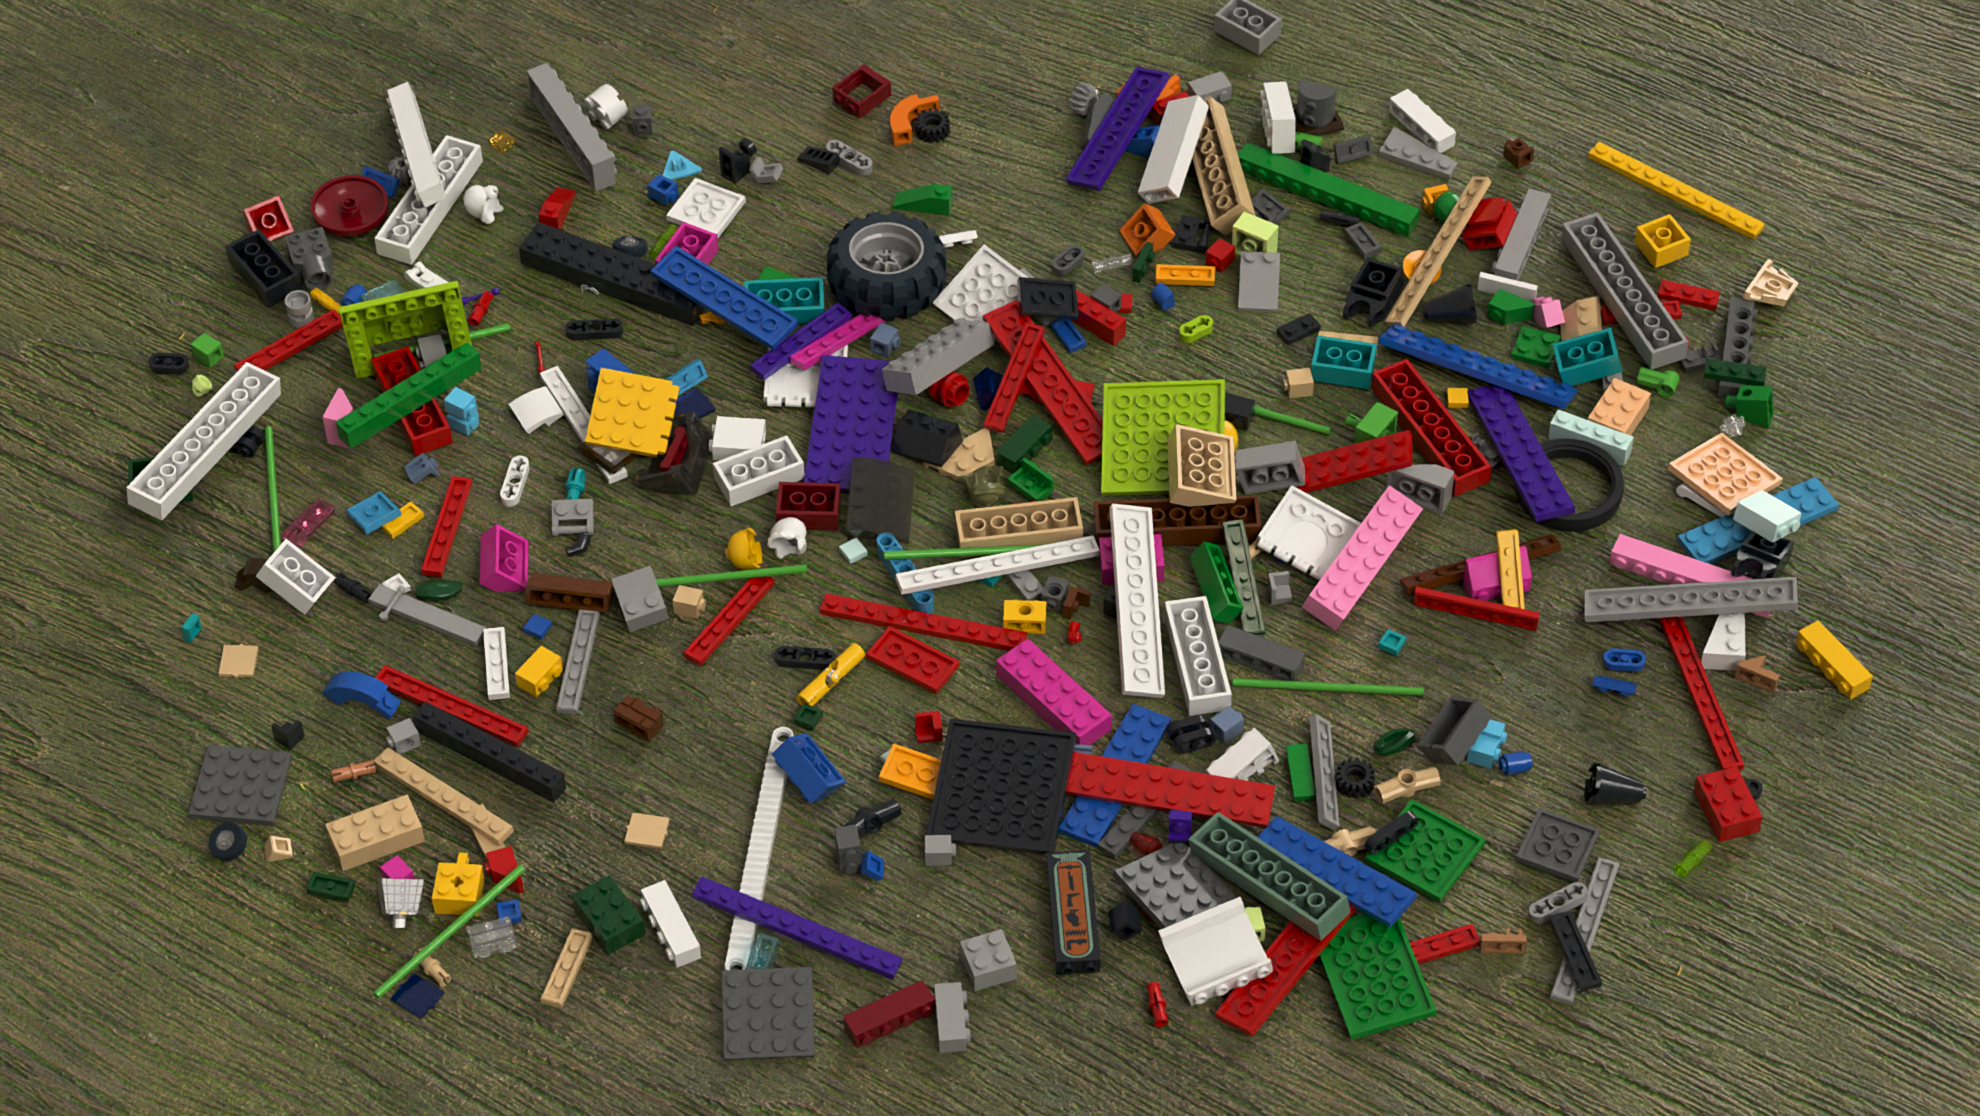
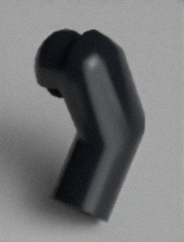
(581, 545)

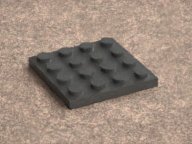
(241, 785)
(1172, 884)
(768, 1013)

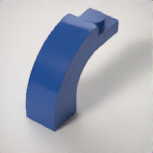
(363, 688)

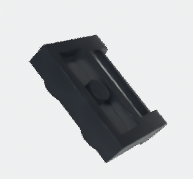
(1188, 231)

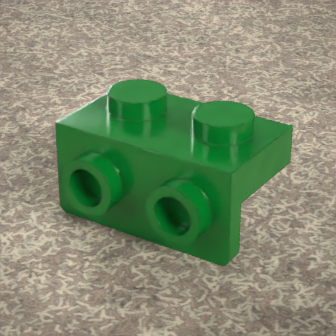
(1031, 481)

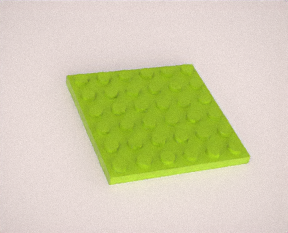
(1137, 427)

